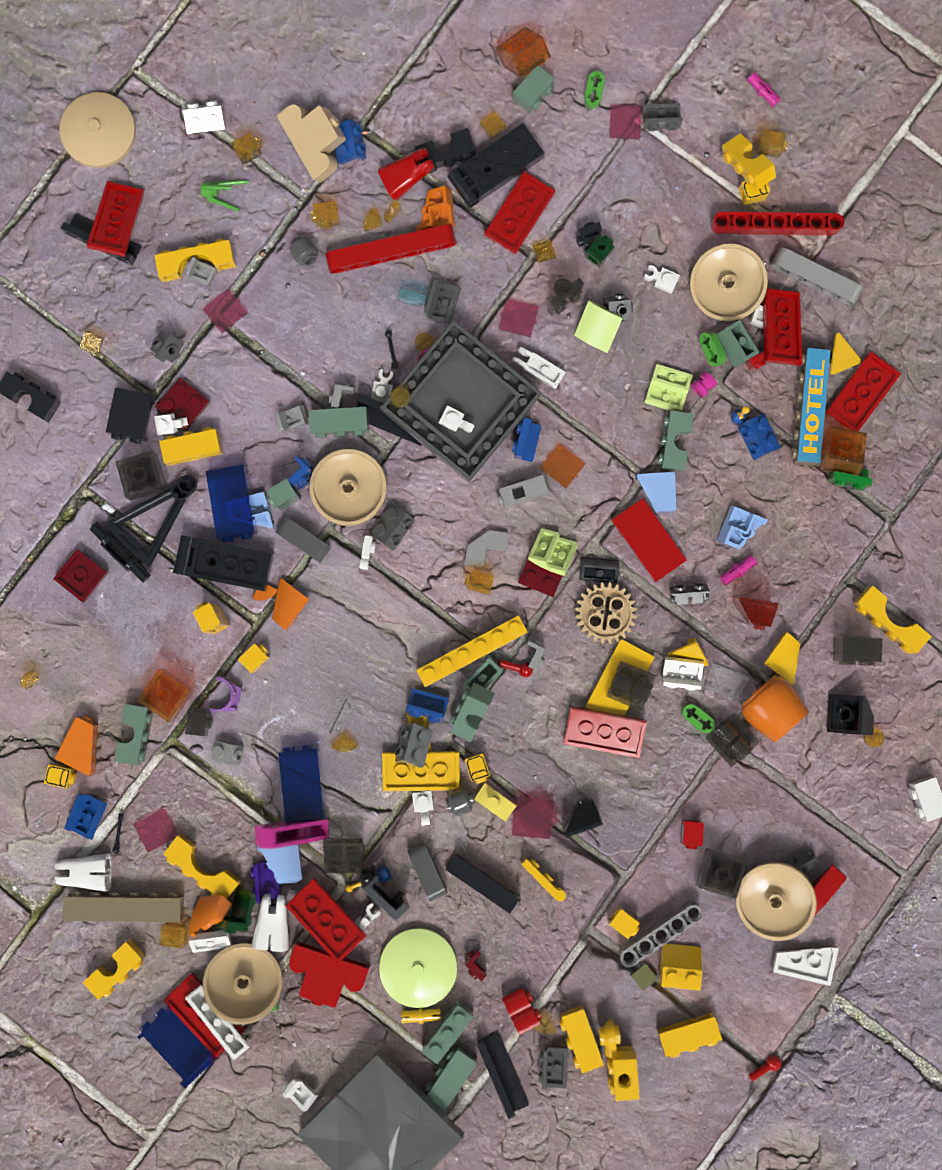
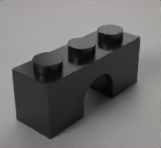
(461, 149)
(41, 404)

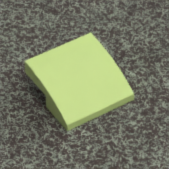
(598, 326)
(668, 388)
(553, 552)

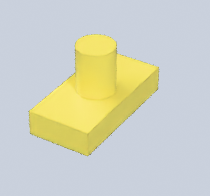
(495, 802)

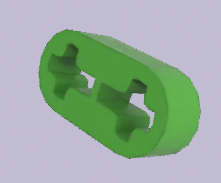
(598, 90)
(712, 348)
(701, 715)

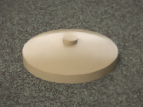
(97, 130)
(728, 282)
(348, 487)
(776, 901)
(242, 984)

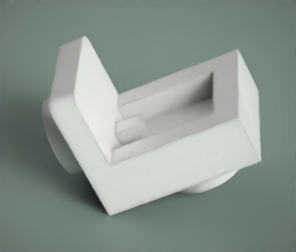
(300, 1093)

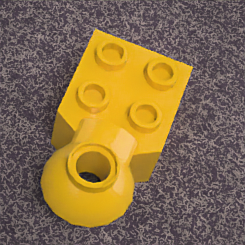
(619, 1061)

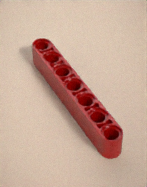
(784, 218)
(390, 249)

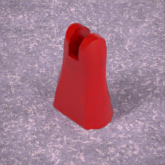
(405, 173)

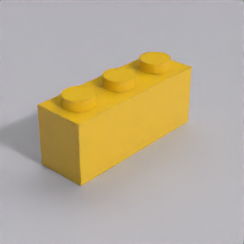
(190, 446)
(210, 618)
(689, 1035)
(581, 1039)

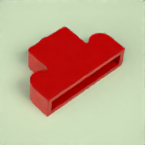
(324, 975)

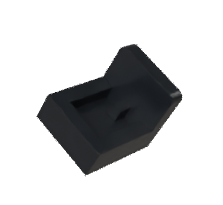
(589, 230)

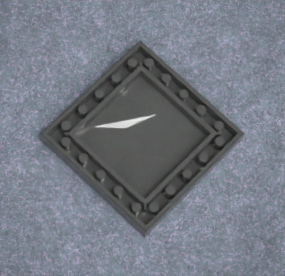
(472, 381)
(380, 1123)

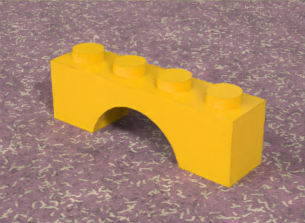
(171, 264)
(873, 604)
(182, 853)

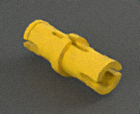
(420, 1015)

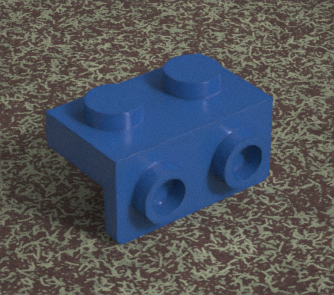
(353, 146)
(758, 436)
(528, 440)
(301, 477)
(427, 705)
(85, 815)

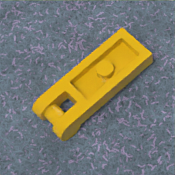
(544, 879)

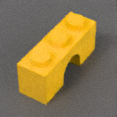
(755, 171)
(101, 981)

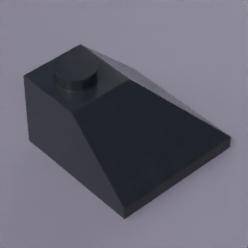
(849, 715)
(582, 818)

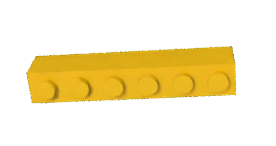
(471, 651)

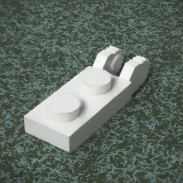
(540, 368)

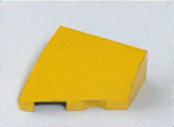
(784, 657)

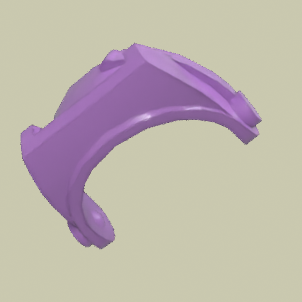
(234, 699)

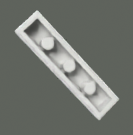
(222, 1030)

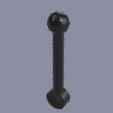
(394, 365)
(116, 849)

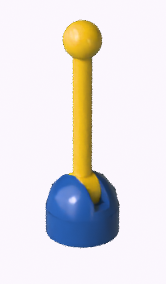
(736, 417)
(384, 875)

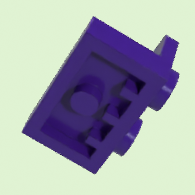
(264, 882)

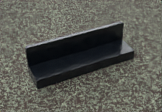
(80, 229)
(382, 421)
(483, 883)
(502, 1074)

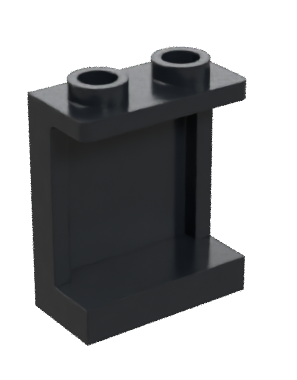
(129, 415)
(395, 906)

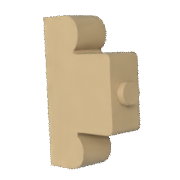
(313, 138)

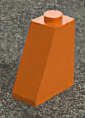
(80, 746)

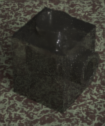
(198, 722)

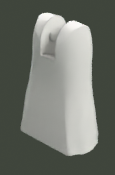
(86, 872)
(271, 925)

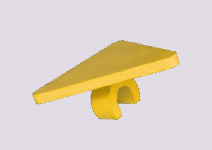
(842, 355)
(690, 651)

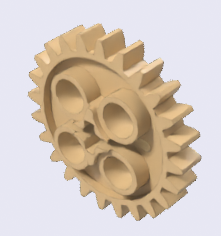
(622, 615)

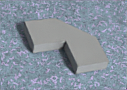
(477, 549)

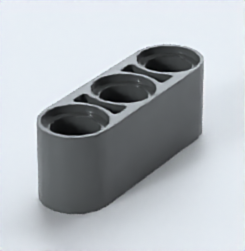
(303, 539)
(427, 871)

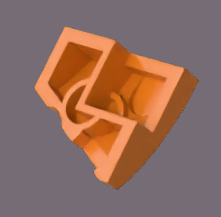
(438, 209)
(288, 604)
(207, 912)

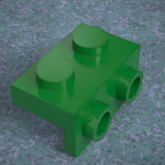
(858, 482)

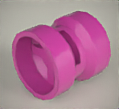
(703, 384)

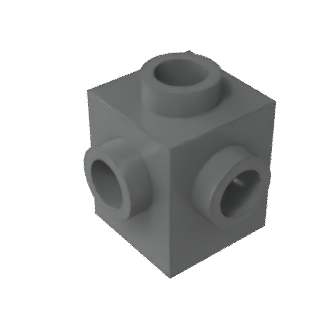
(620, 305)
(166, 347)

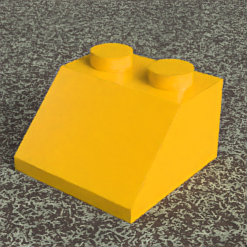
(680, 967)

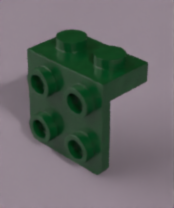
(241, 912)

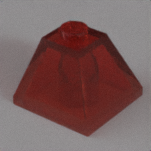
(756, 612)

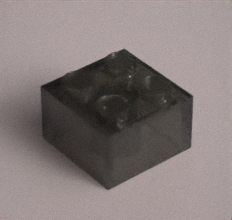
(141, 475)
(857, 649)
(721, 873)

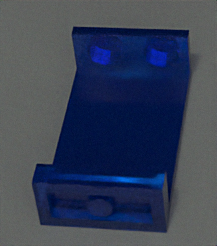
(230, 503)
(301, 784)
(177, 1045)

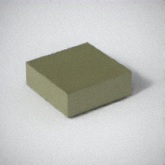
(644, 976)

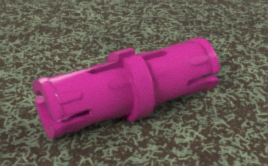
(764, 89)
(738, 570)

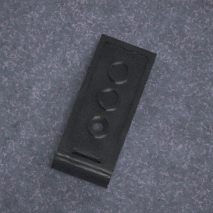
(504, 159)
(233, 564)

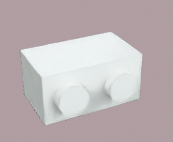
(927, 798)

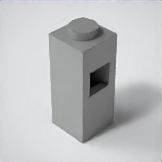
(522, 492)

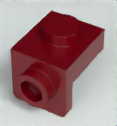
(475, 969)

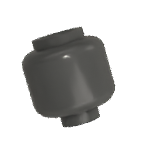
(304, 251)
(460, 801)

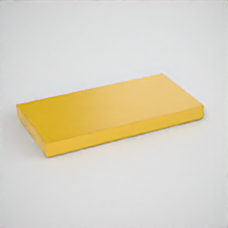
(623, 652)
(439, 773)

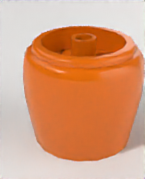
(774, 708)

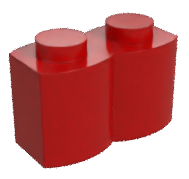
(521, 1010)

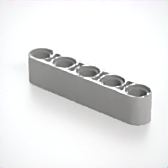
(816, 276)
(670, 933)

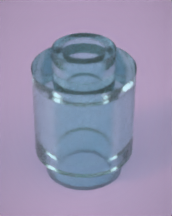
(412, 295)

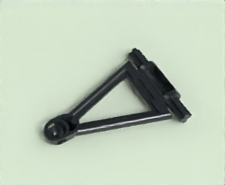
(125, 547)

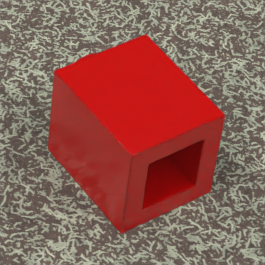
(692, 833)

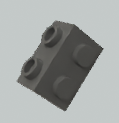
(661, 116)
(441, 302)
(392, 527)
(413, 745)
(554, 1067)

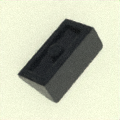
(599, 570)

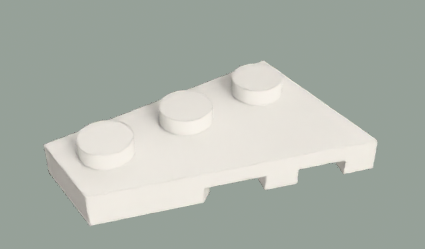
(807, 964)

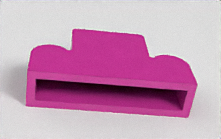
(284, 834)

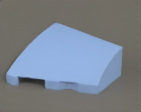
(660, 490)
(260, 510)
(739, 527)
(284, 863)

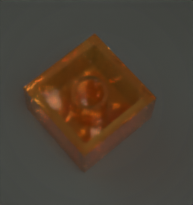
(523, 52)
(843, 450)
(165, 695)

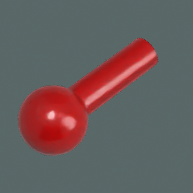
(522, 668)
(772, 1063)

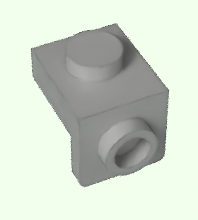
(200, 272)
(335, 398)
(291, 418)
(537, 659)
(227, 752)

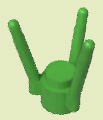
(212, 188)

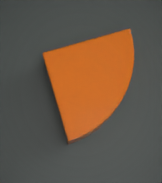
(260, 595)

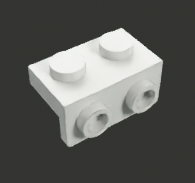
(203, 117)
(682, 673)

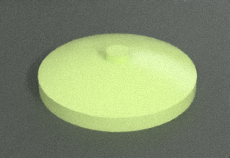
(418, 967)

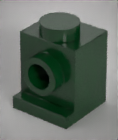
(597, 256)

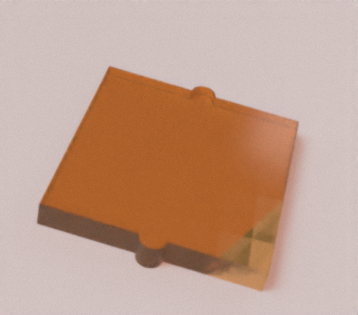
(562, 466)

